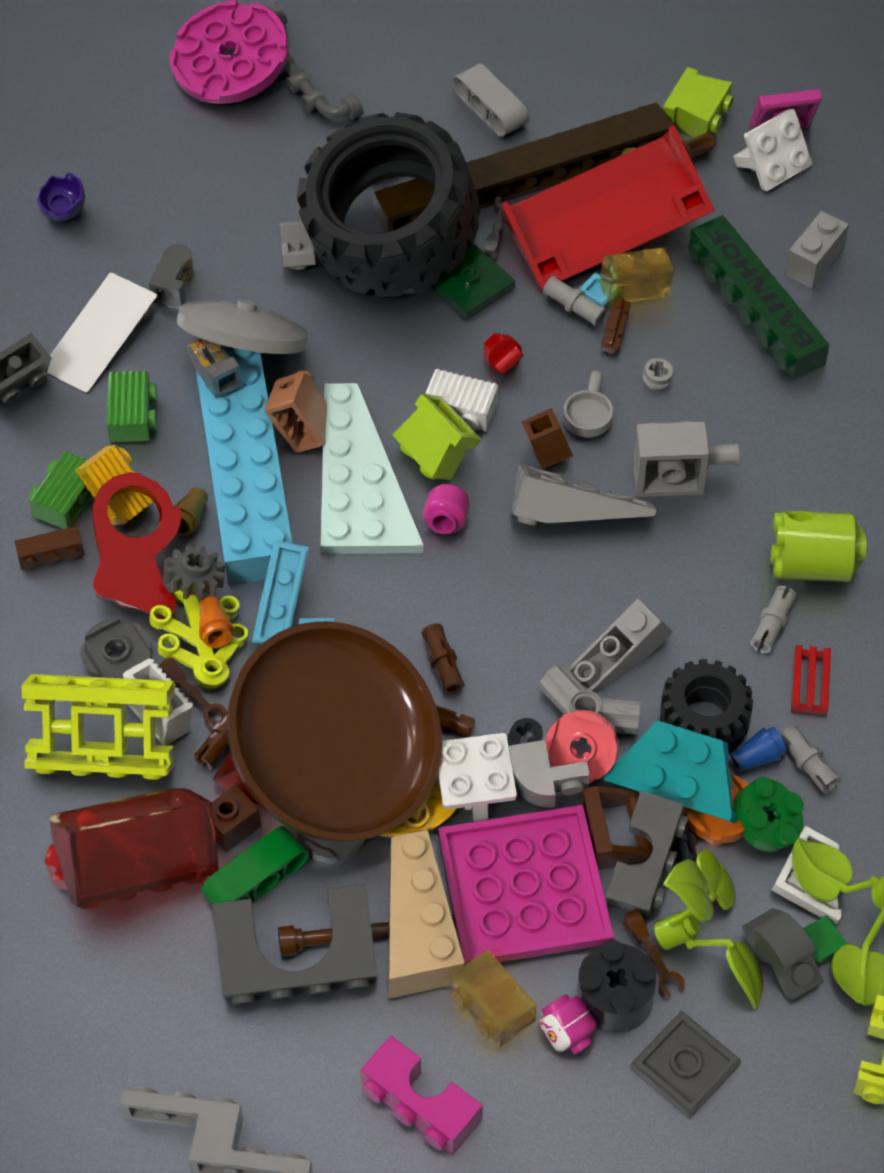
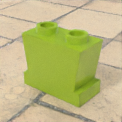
(698, 103)
(436, 437)

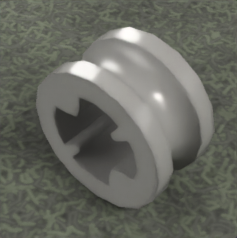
(660, 365)

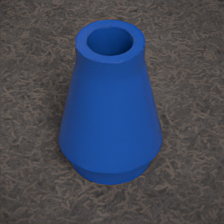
(760, 749)

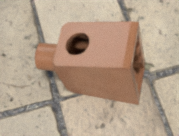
(298, 411)

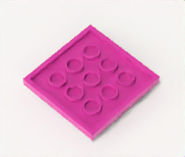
(525, 885)

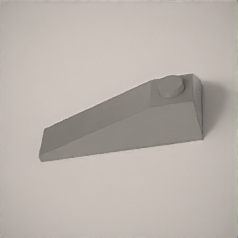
(549, 499)

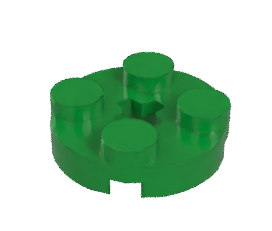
(781, 803)

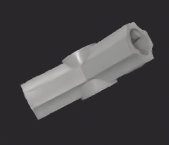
(572, 696)

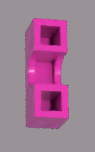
(443, 1118)

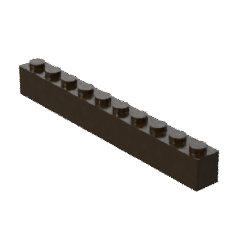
(531, 165)

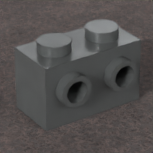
(22, 366)

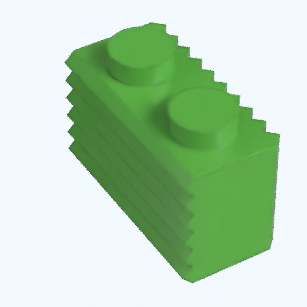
(130, 406)
(61, 494)

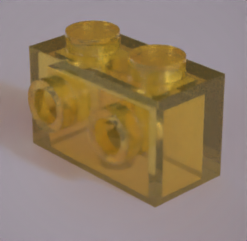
(636, 275)
(492, 998)

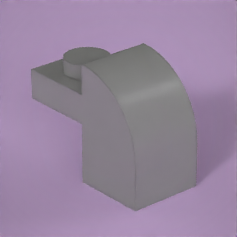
(539, 781)

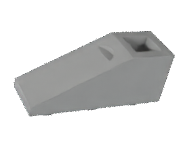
(620, 647)

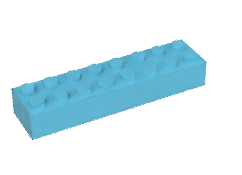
(244, 471)

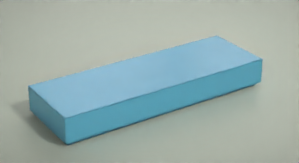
(280, 590)

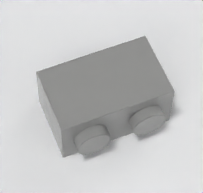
(816, 249)

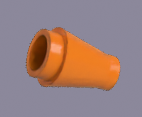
(214, 624)

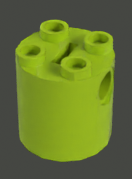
(817, 546)

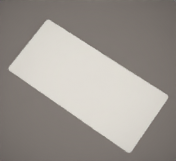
(99, 332)

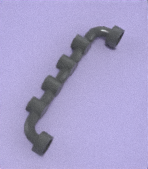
(313, 97)

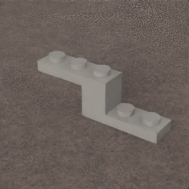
(215, 1135)

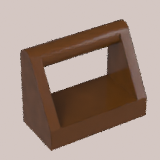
(607, 854)

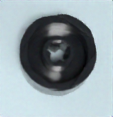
(617, 986)

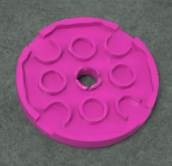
(221, 78)

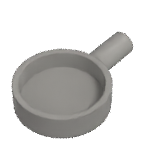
(588, 411)

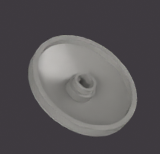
(242, 326)

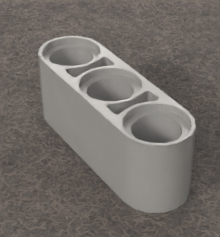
(490, 100)

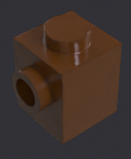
(549, 444)
(234, 817)

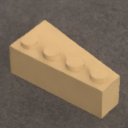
(421, 928)

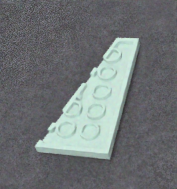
(360, 493)

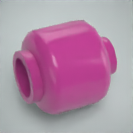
(446, 509)

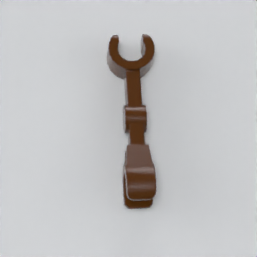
(173, 671)
(636, 928)

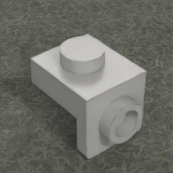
(296, 246)

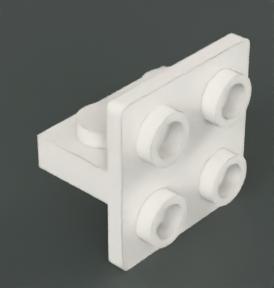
(775, 150)
(476, 773)

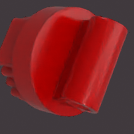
(502, 352)

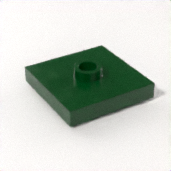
(474, 283)

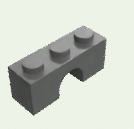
(640, 885)

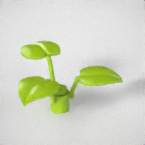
(823, 874)
(692, 885)

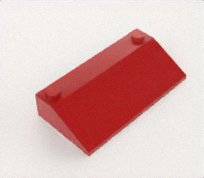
(608, 209)

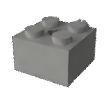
(675, 458)

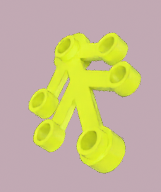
(206, 657)

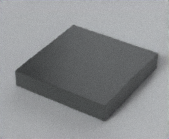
(685, 1064)

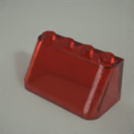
(135, 845)

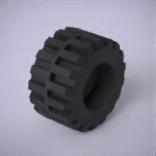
(713, 685)

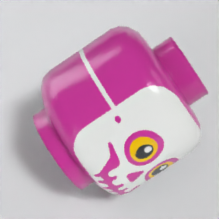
(568, 1024)

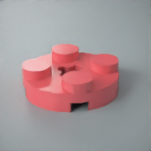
(599, 735)

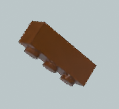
(49, 548)

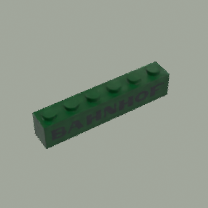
(758, 297)

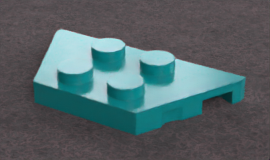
(679, 768)

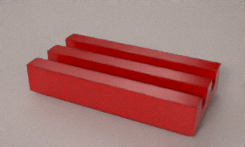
(813, 656)

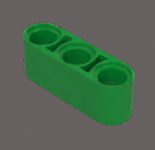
(257, 869)

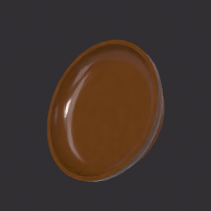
(334, 731)

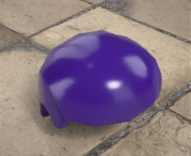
(61, 197)

